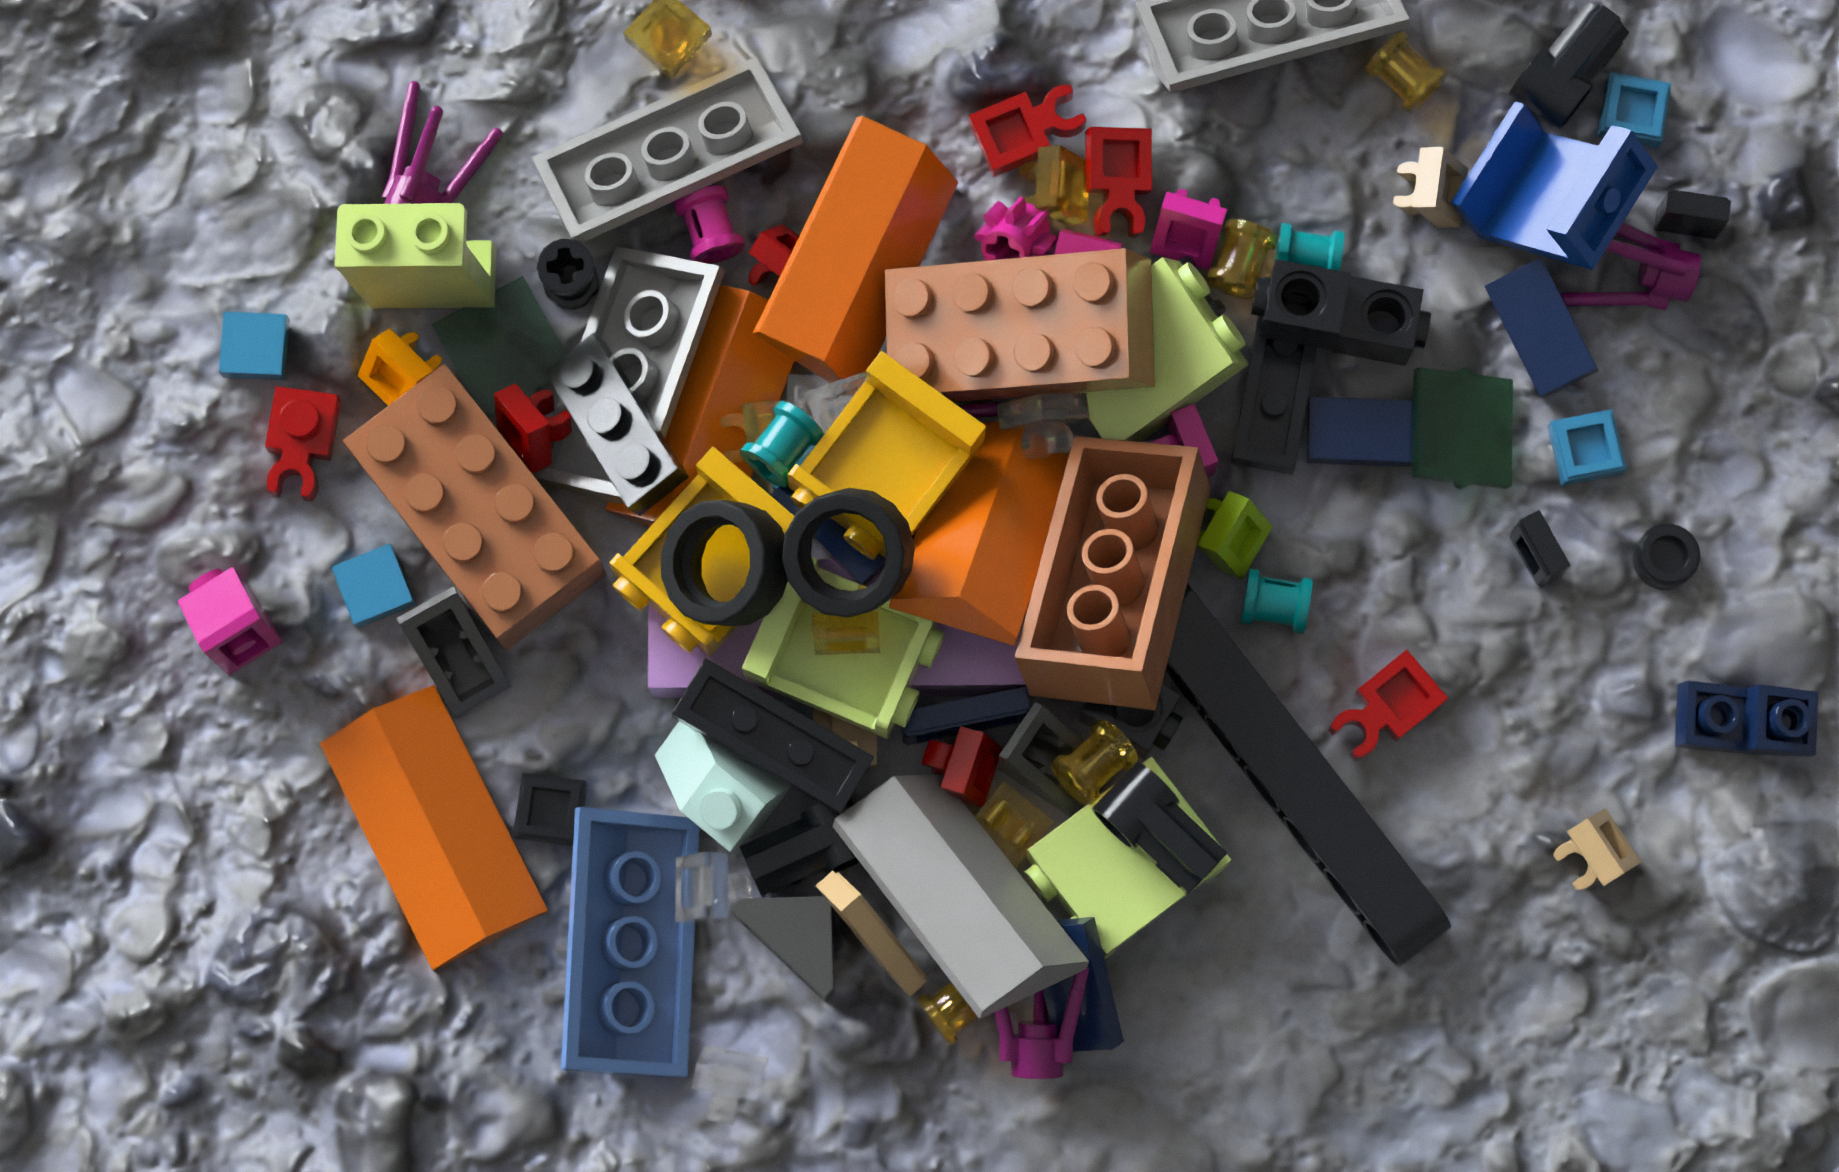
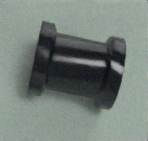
(551, 267)

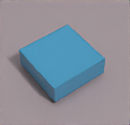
(1636, 106)
(254, 345)
(1586, 447)
(373, 585)

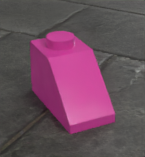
(228, 620)

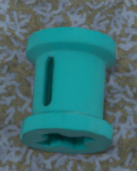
(1310, 248)
(782, 443)
(1276, 601)

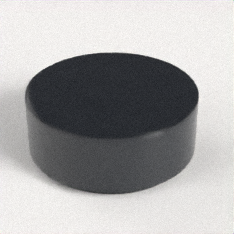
(1666, 556)

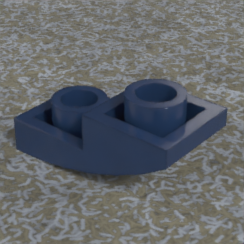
(1746, 719)

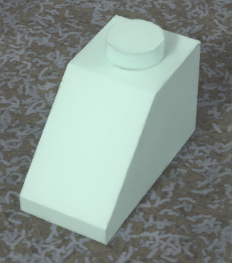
(717, 787)

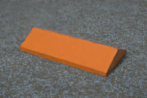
(868, 219)
(727, 371)
(985, 540)
(433, 826)

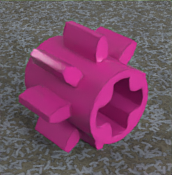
(1015, 232)

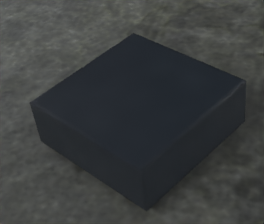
(1692, 214)
(1539, 549)
(548, 808)

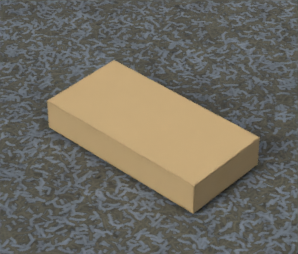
(872, 932)

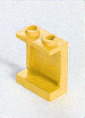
(889, 440)
(723, 561)

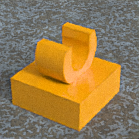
(393, 366)

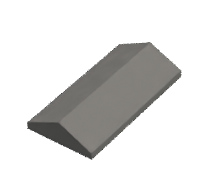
(1225, 38)
(666, 150)
(652, 322)
(958, 892)

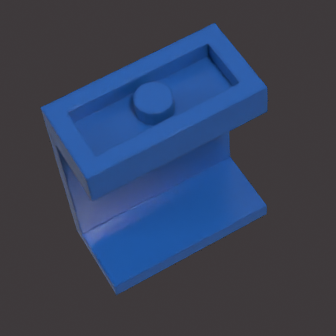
(1553, 190)

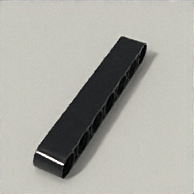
(1301, 786)

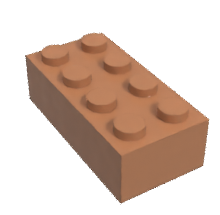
(1024, 324)
(475, 507)
(1113, 572)

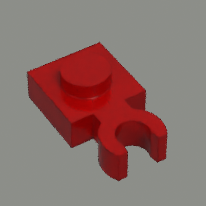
(1015, 129)
(1119, 168)
(301, 430)
(1394, 700)

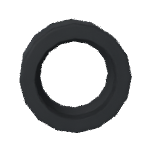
(683, 564)
(800, 566)

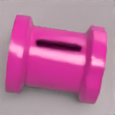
(709, 225)

